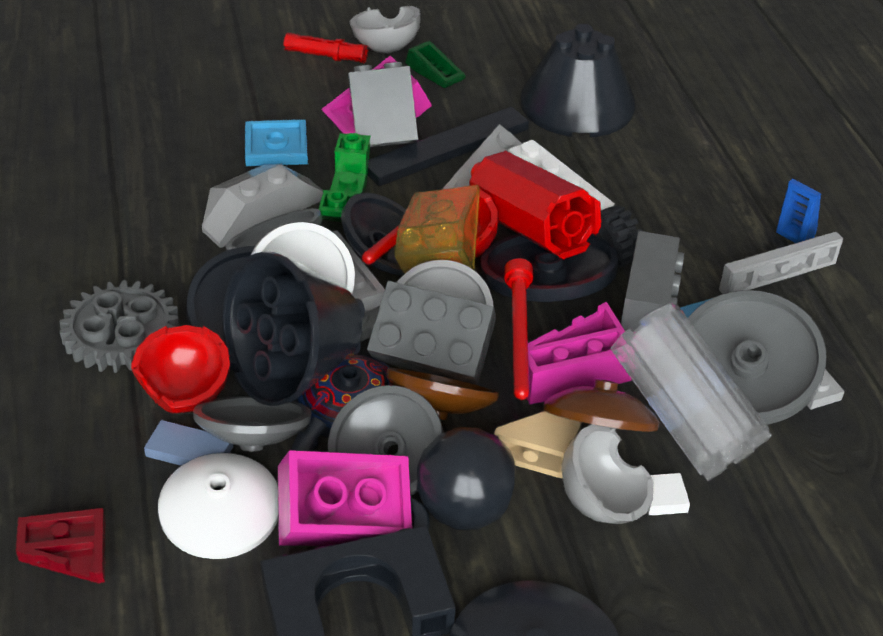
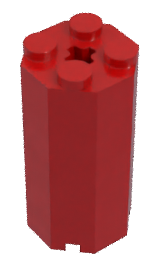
(538, 203)

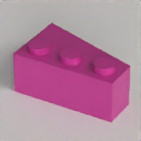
(575, 355)

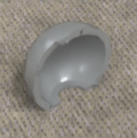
(384, 33)
(601, 481)

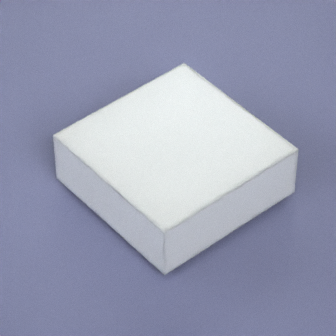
(668, 495)

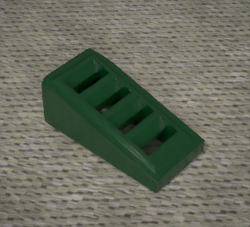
(428, 62)

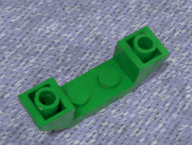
(349, 176)

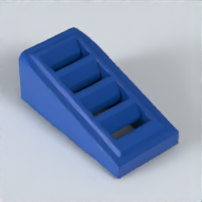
(787, 224)

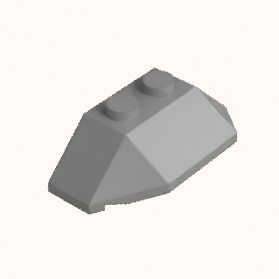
(254, 199)

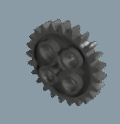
(114, 323)

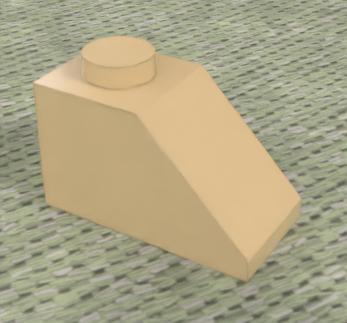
(539, 441)

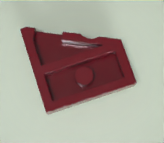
(65, 543)

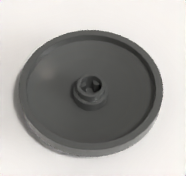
(766, 349)

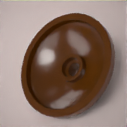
(444, 393)
(603, 407)

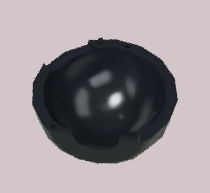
(466, 478)

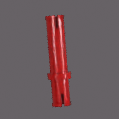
(336, 49)

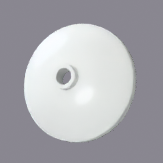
(312, 248)
(223, 520)

